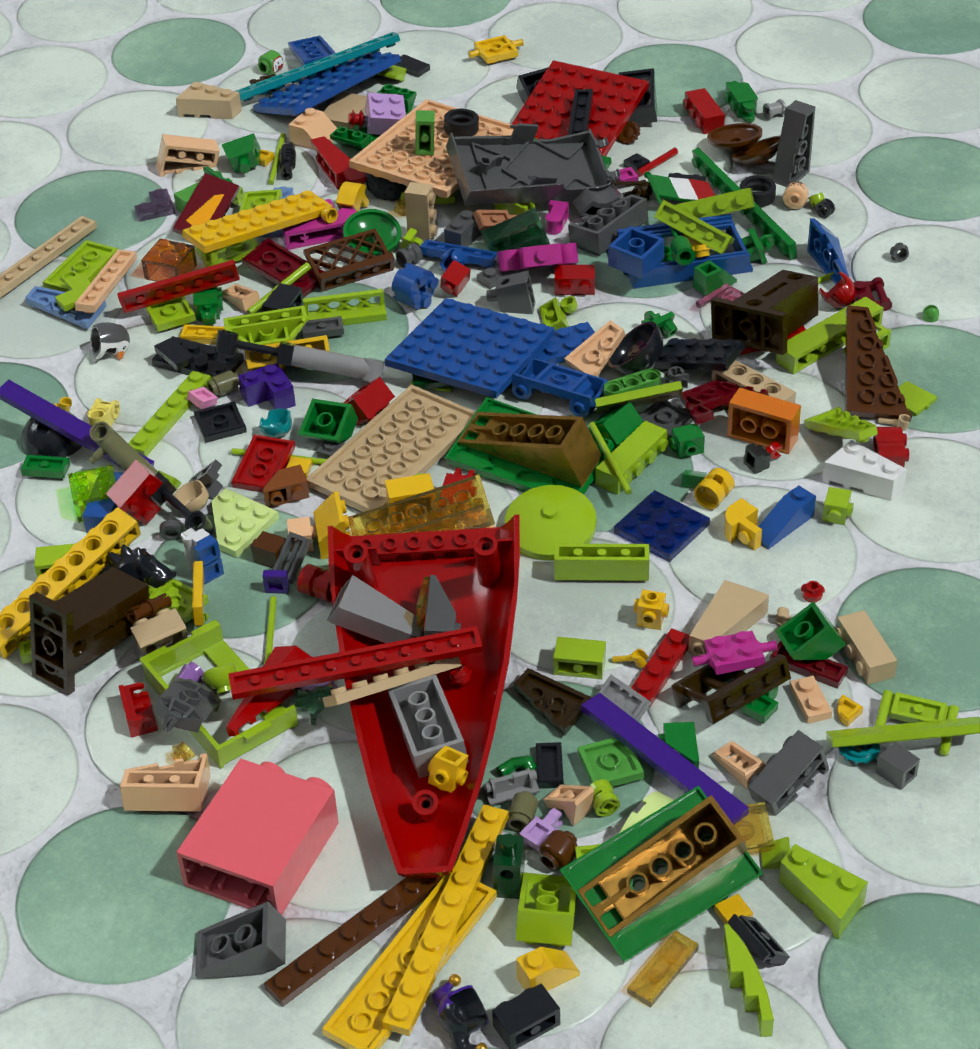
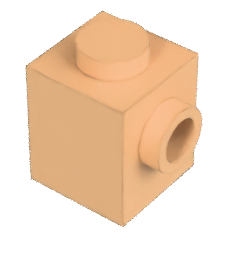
(302, 527)

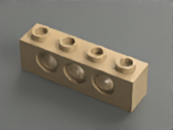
(746, 376)

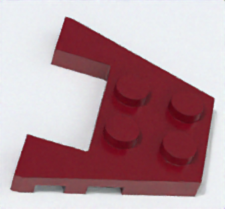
(704, 398)

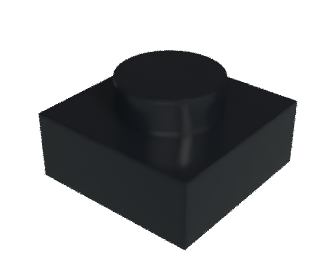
(636, 161)

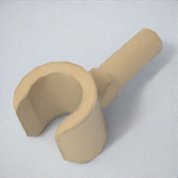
(903, 421)
(782, 616)

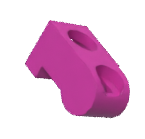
(557, 216)

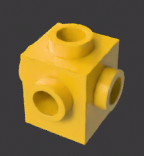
(651, 609)
(448, 769)

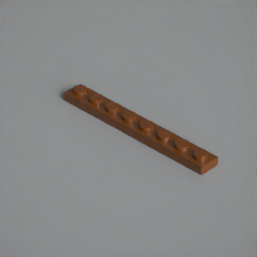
(348, 938)

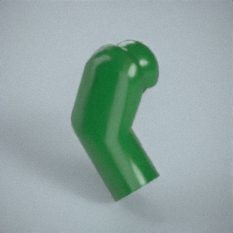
(515, 763)

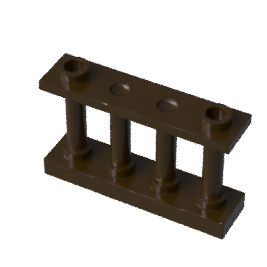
(730, 696)

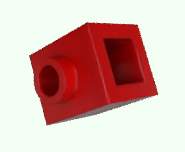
(455, 278)

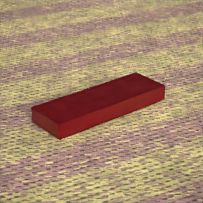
(824, 671)

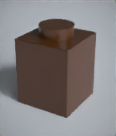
(267, 548)

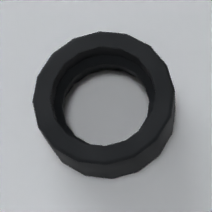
(461, 122)
(760, 183)

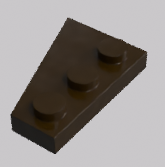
(551, 699)

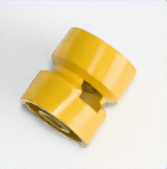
(714, 488)

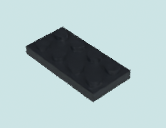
(699, 354)
(205, 357)

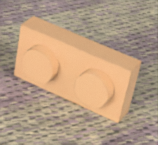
(810, 699)

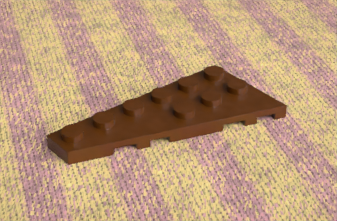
(869, 376)

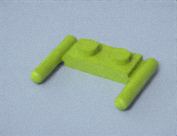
(915, 709)

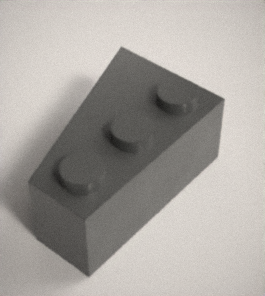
(788, 772)

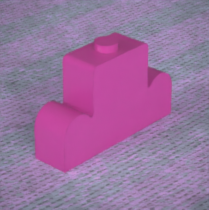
(316, 230)
(537, 257)

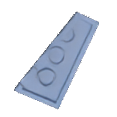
(45, 300)

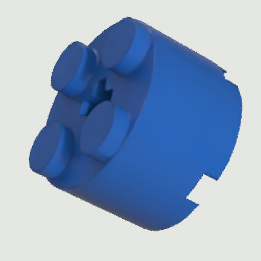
(414, 286)

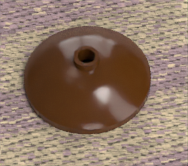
(735, 136)
(759, 152)

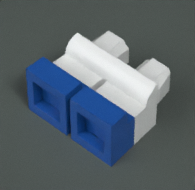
(203, 547)

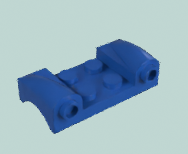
(560, 381)

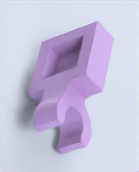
(539, 829)

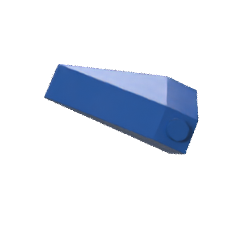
(826, 250)

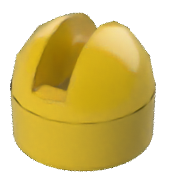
(329, 214)

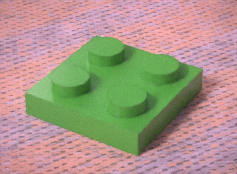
(610, 762)

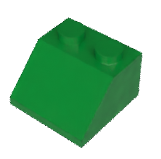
(328, 421)
(618, 423)
(810, 635)

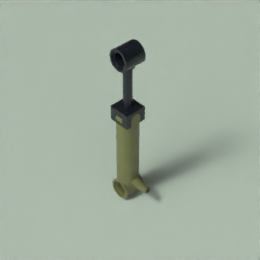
(124, 455)

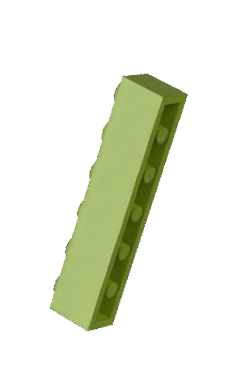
(822, 338)

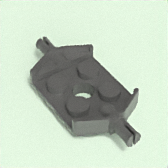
(186, 705)

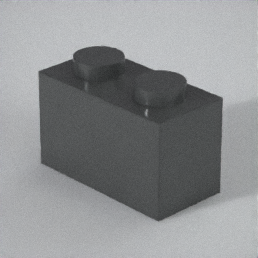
(462, 230)

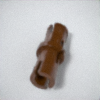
(148, 608)

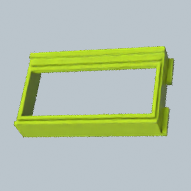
(209, 641)

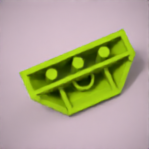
(268, 326)

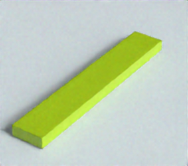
(903, 732)

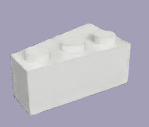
(865, 470)

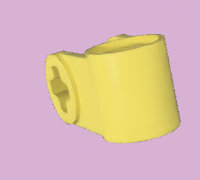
(103, 411)

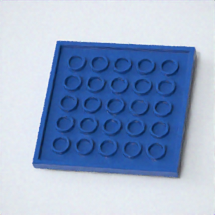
(470, 347)

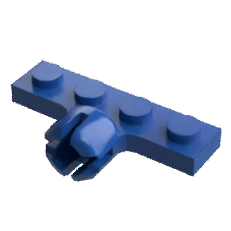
(462, 254)

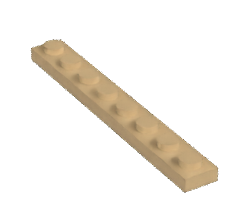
(45, 253)

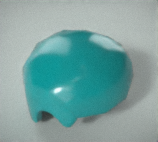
(277, 423)

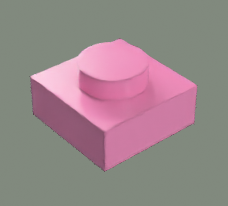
(202, 398)

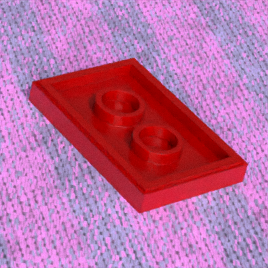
(262, 461)

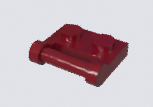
(864, 289)

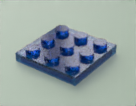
(662, 524)

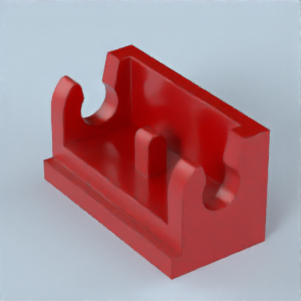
(138, 710)

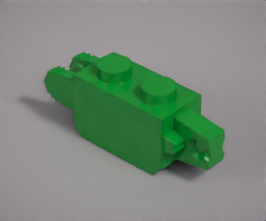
(741, 100)
(208, 305)

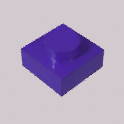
(276, 581)

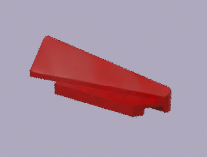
(335, 163)

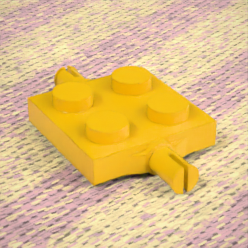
(496, 49)

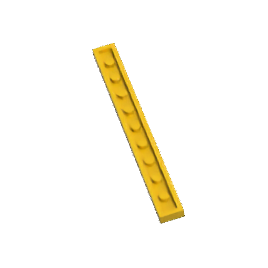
(444, 922)

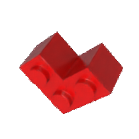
(134, 492)

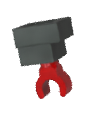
(758, 458)

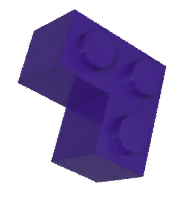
(267, 385)

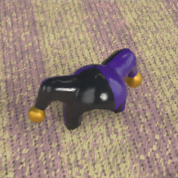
(460, 1012)

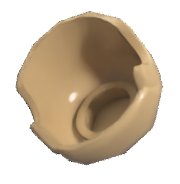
(193, 495)

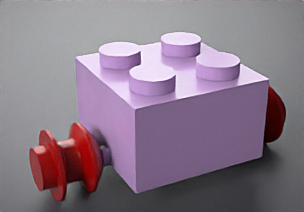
(380, 112)

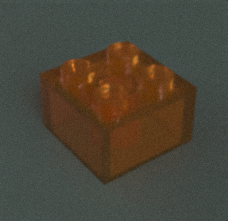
(168, 260)

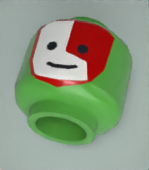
(270, 62)

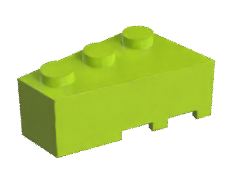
(823, 887)

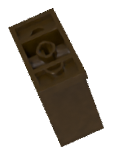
(767, 312)
(81, 625)

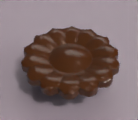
(629, 133)

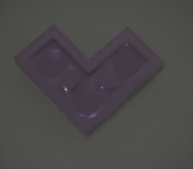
(160, 206)

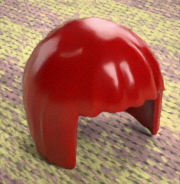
(840, 294)

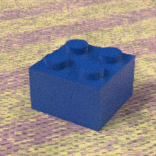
(636, 252)

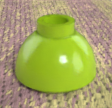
(218, 678)

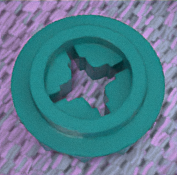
(868, 753)

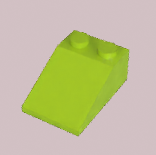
(545, 910)

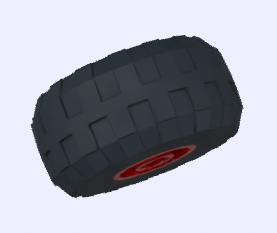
(384, 188)

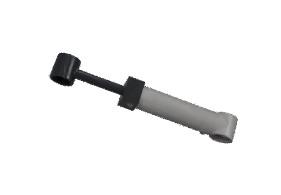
(305, 357)

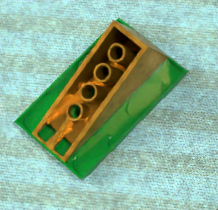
(528, 448)
(662, 872)

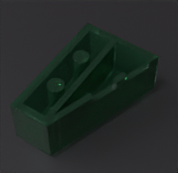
(516, 232)

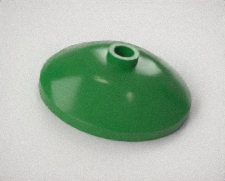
(368, 219)

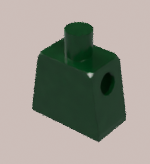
(509, 856)

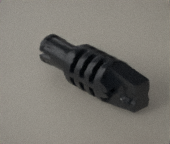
(287, 160)

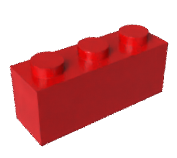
(703, 110)

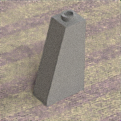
(372, 614)

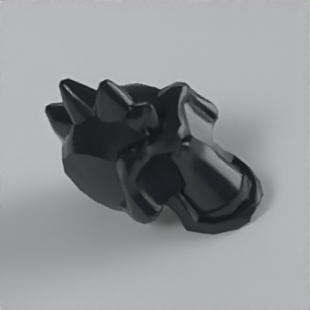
(139, 564)

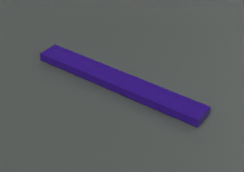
(51, 416)
(660, 755)

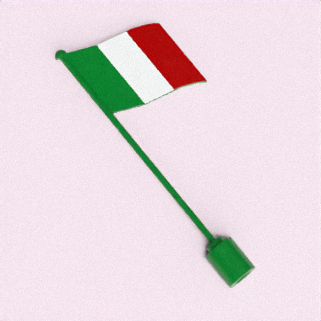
(680, 190)

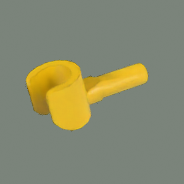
(64, 403)
(638, 656)

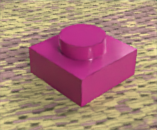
(627, 174)

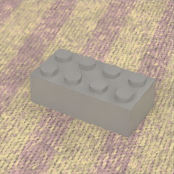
(425, 721)

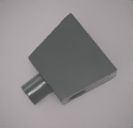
(513, 293)

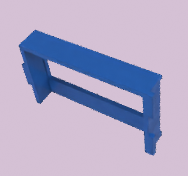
(672, 272)

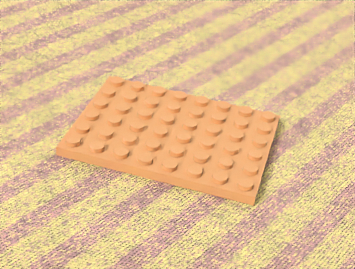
(394, 155)

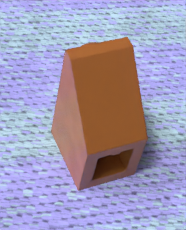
(286, 487)

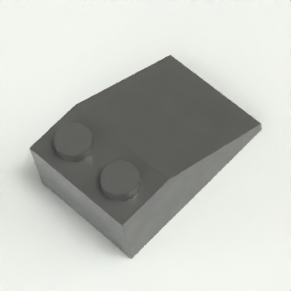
(440, 612)
(242, 944)

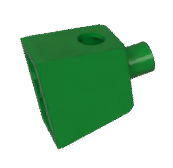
(243, 153)

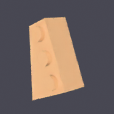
(185, 153)
(166, 787)

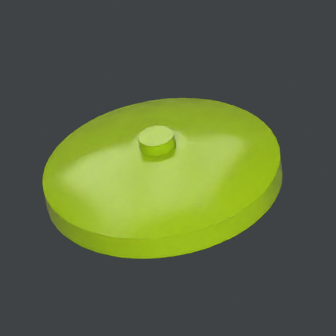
(552, 516)

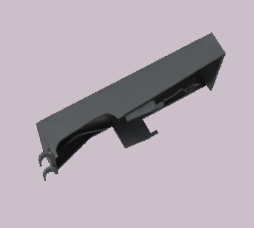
(527, 168)

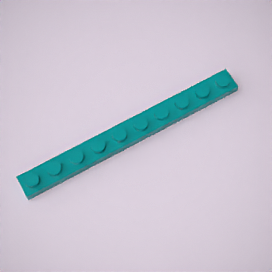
(325, 64)

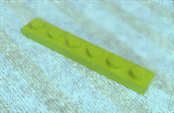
(168, 414)

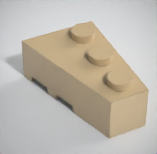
(208, 100)

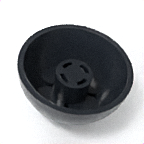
(638, 349)
(44, 441)

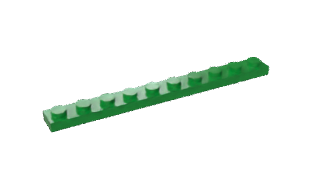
(756, 215)

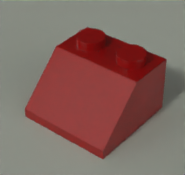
(370, 400)

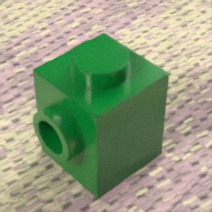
(687, 441)

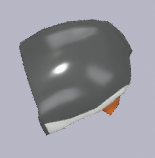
(109, 339)

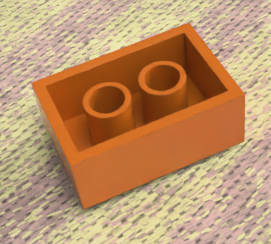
(763, 420)

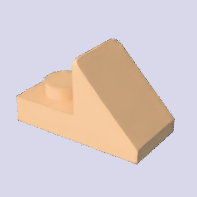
(573, 799)

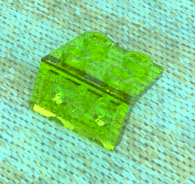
(90, 487)

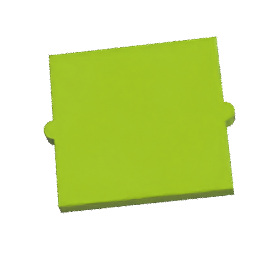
(916, 398)

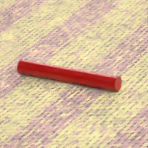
(656, 162)

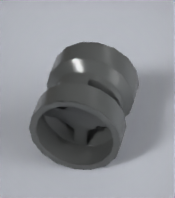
(410, 254)

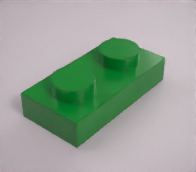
(45, 466)

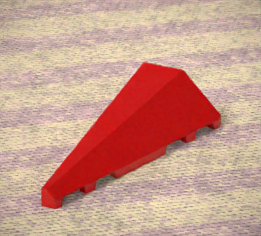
(253, 705)

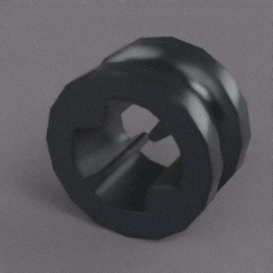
(825, 203)

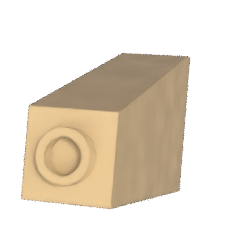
(729, 612)

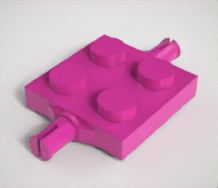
(734, 652)

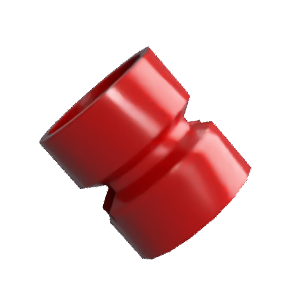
(315, 582)

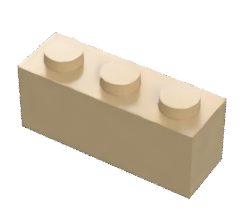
(420, 210)
(866, 647)

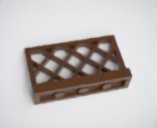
(354, 270)

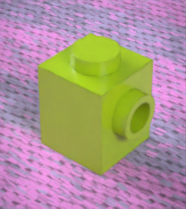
(837, 506)

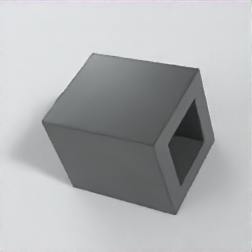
(897, 765)

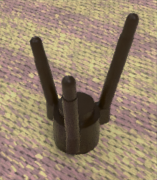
(641, 189)

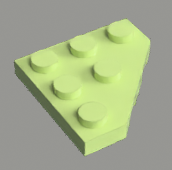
(239, 521)

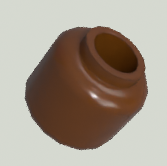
(558, 849)

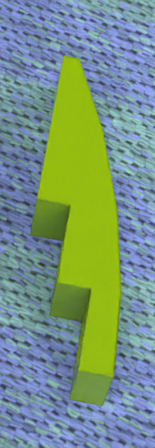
(745, 975)

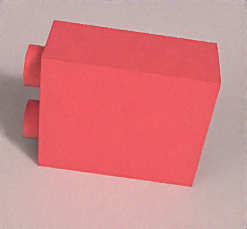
(258, 836)

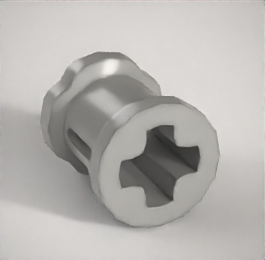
(774, 109)

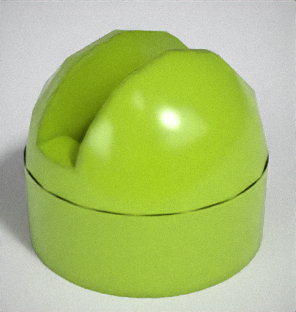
(816, 198)
(569, 304)

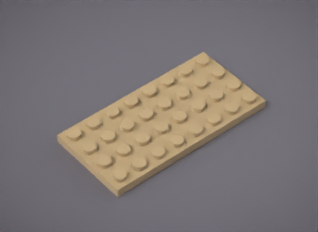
(393, 445)

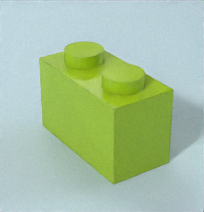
(579, 658)

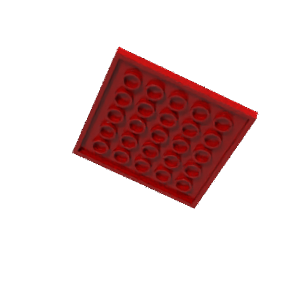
(553, 97)

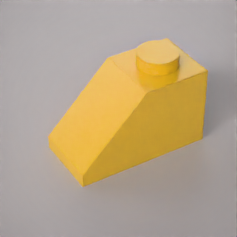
(545, 966)

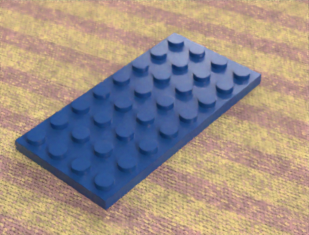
(324, 85)

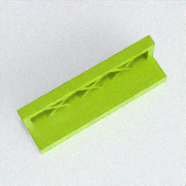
(693, 227)
(360, 313)

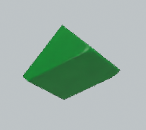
(692, 478)

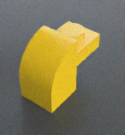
(352, 196)
(742, 524)

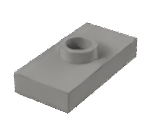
(625, 697)

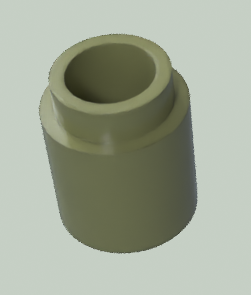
(223, 383)
(522, 810)

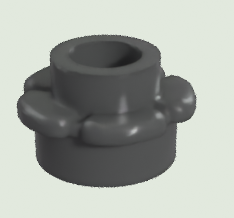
(902, 255)

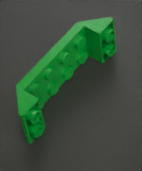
(359, 138)

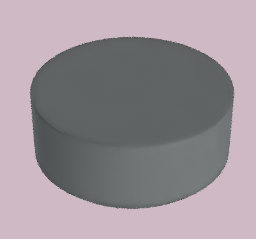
(170, 530)

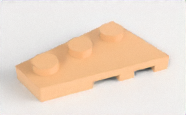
(596, 350)

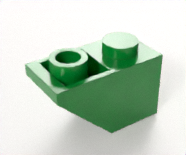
(710, 277)

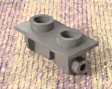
(504, 788)

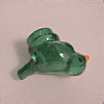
(312, 700)

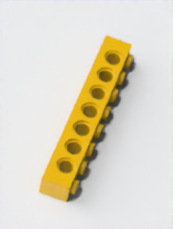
(91, 561)

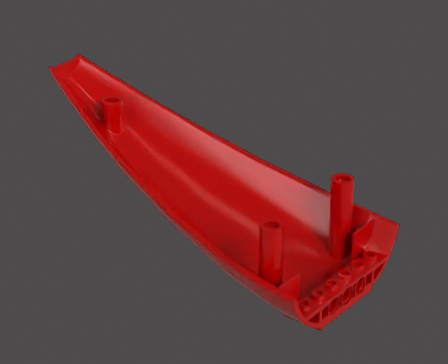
(481, 582)

